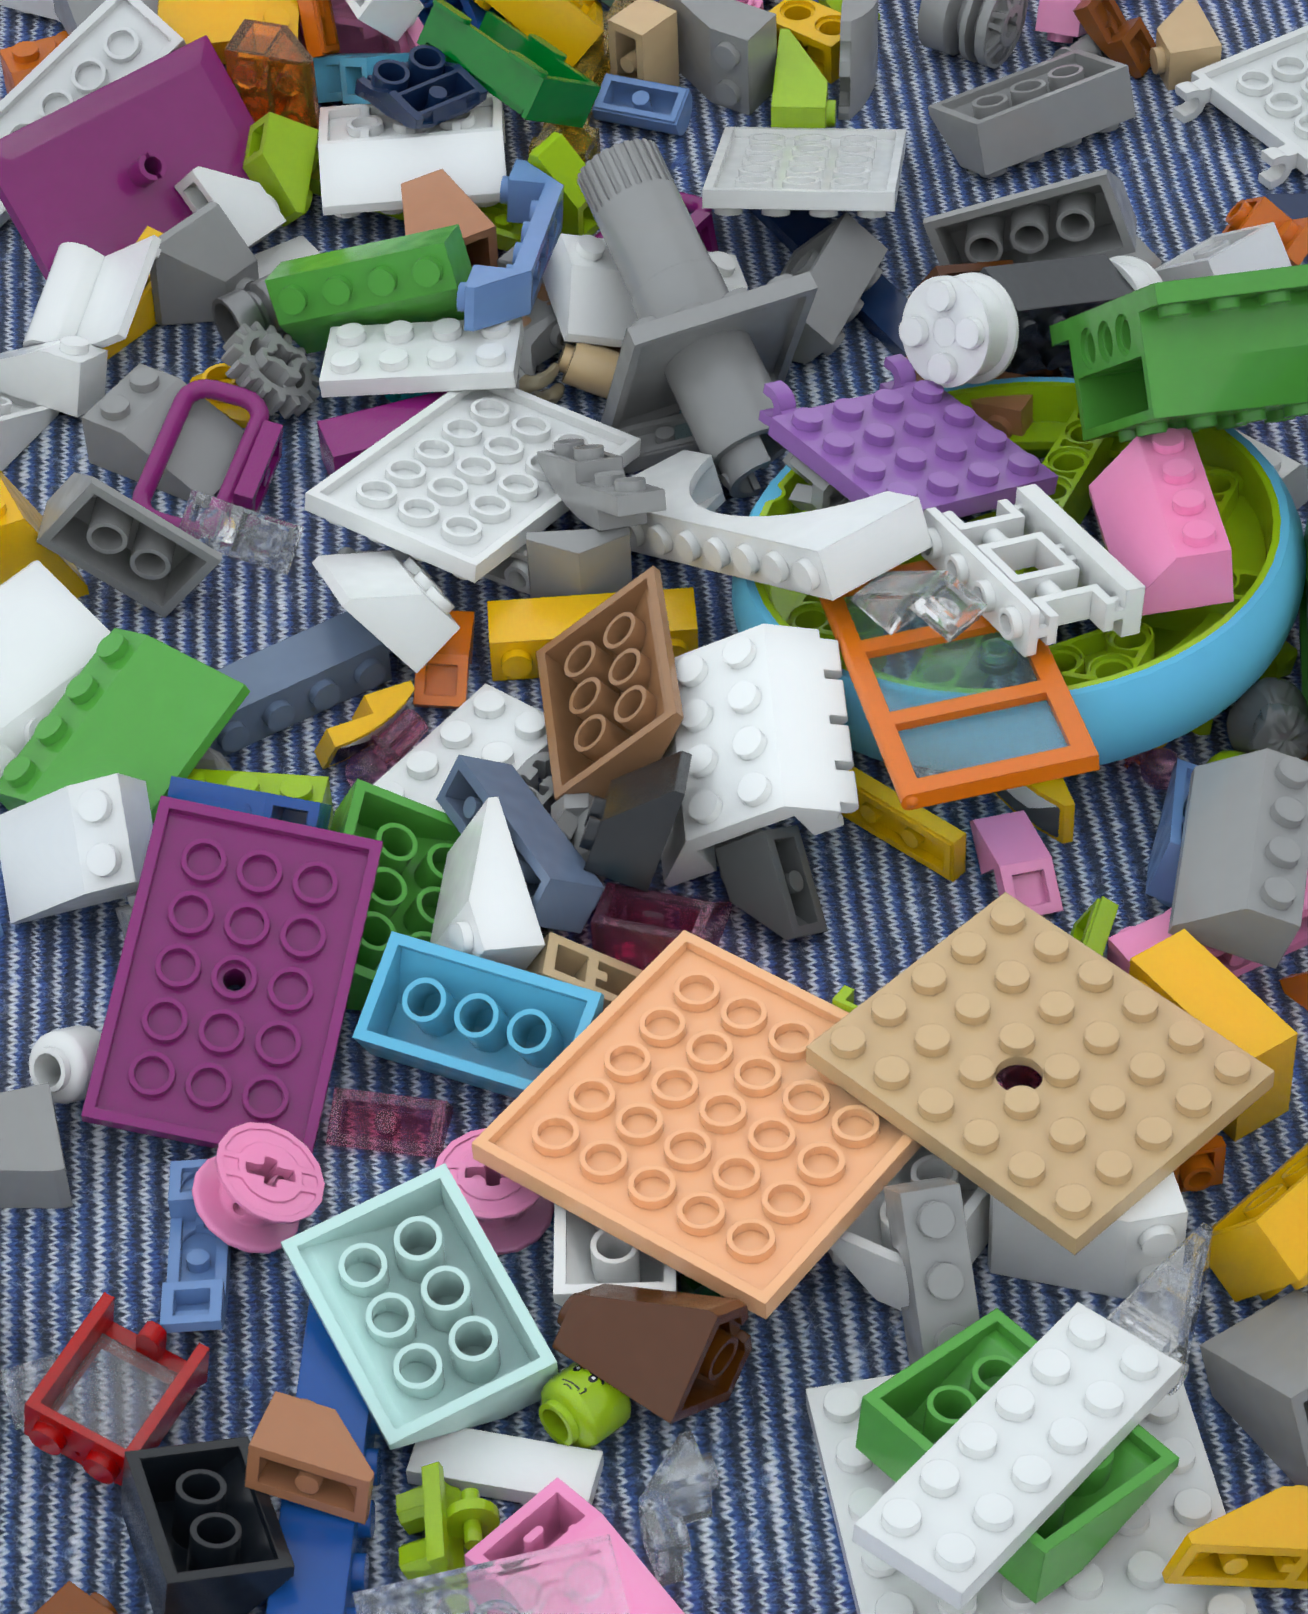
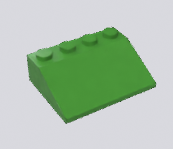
(126, 713)
(407, 873)
(929, 1396)

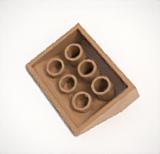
(610, 690)

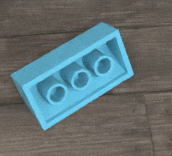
(470, 1016)

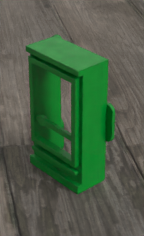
(512, 66)

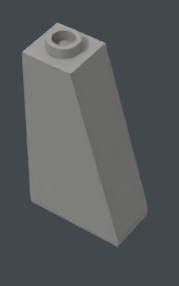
(31, 1151)

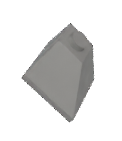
(198, 264)

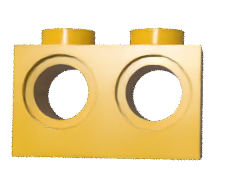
(815, 29)

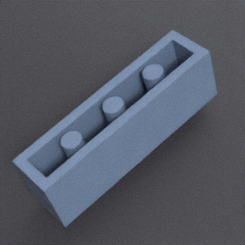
(302, 679)
(550, 864)

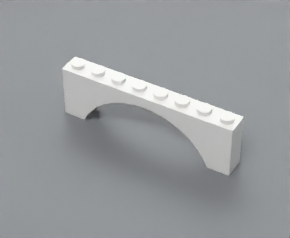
(802, 552)

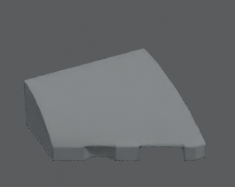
(857, 55)

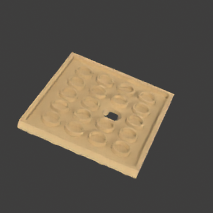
(1122, 1071)

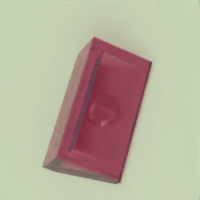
(388, 1123)

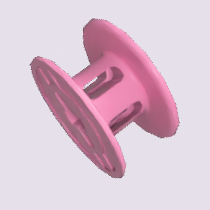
(257, 1187)
(505, 1210)

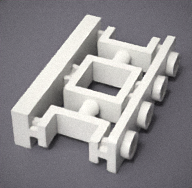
(1073, 577)

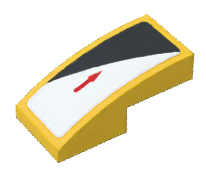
(371, 717)

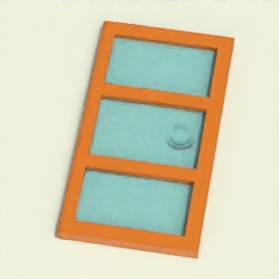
(960, 711)

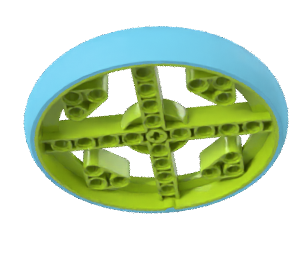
(1116, 681)

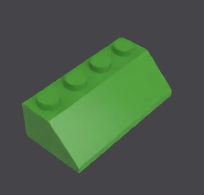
(370, 285)

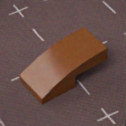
(1119, 39)

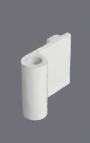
(92, 293)

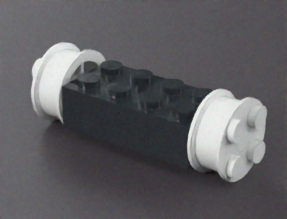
(1001, 317)

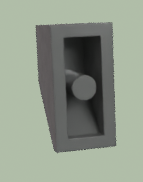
(773, 882)

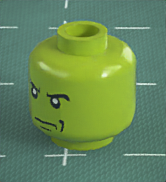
(581, 1408)

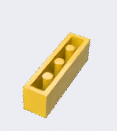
(526, 625)

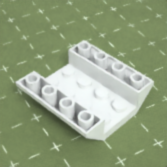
(371, 155)

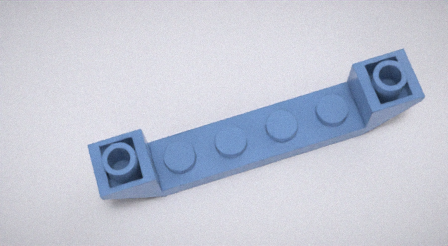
(507, 293)

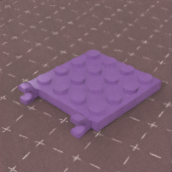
(905, 442)

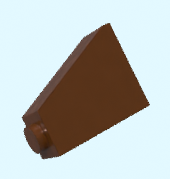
(657, 1345)

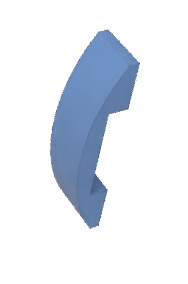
(197, 1261)

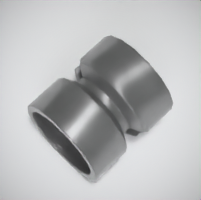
(245, 307)

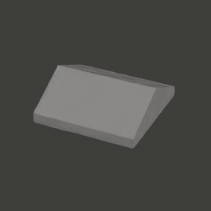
(578, 561)

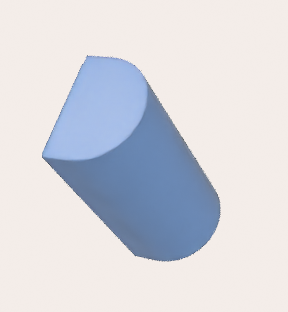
(643, 104)

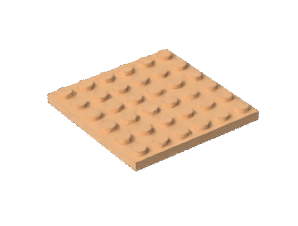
(703, 1127)

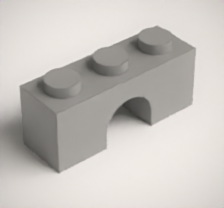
(934, 1245)

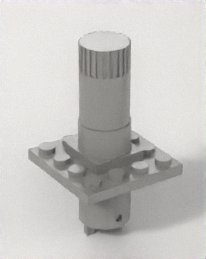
(693, 337)

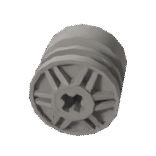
(975, 28)

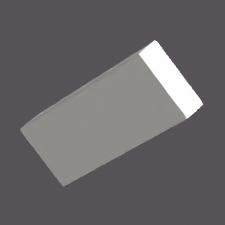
(506, 1464)

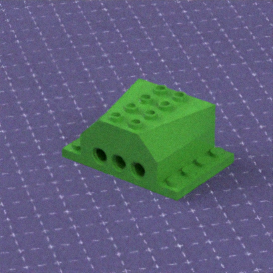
(1192, 354)

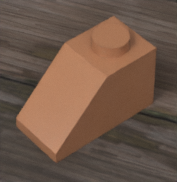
(309, 1459)

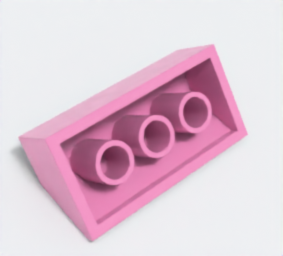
(1165, 522)

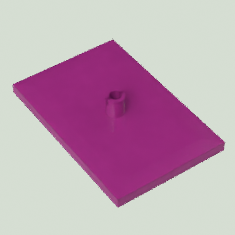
(114, 156)
(218, 908)

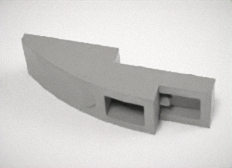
(596, 485)

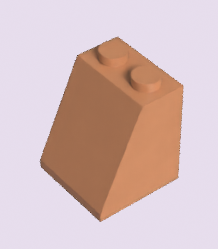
(439, 202)

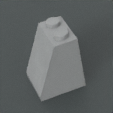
(1262, 1380)

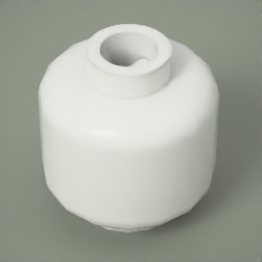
(65, 1062)

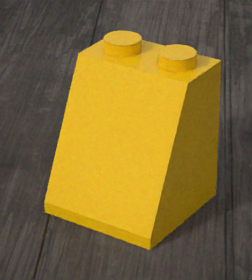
(18, 543)

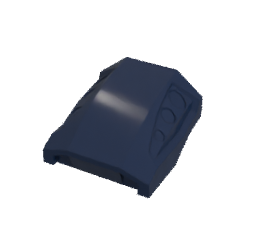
(422, 89)

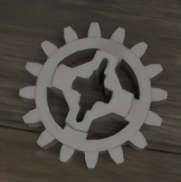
(271, 369)

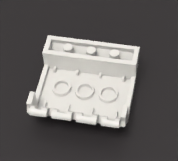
(762, 742)

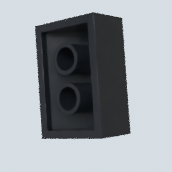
(200, 1531)

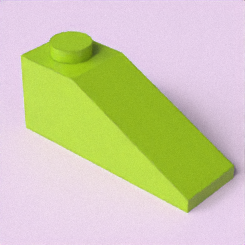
(799, 89)

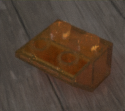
(273, 72)

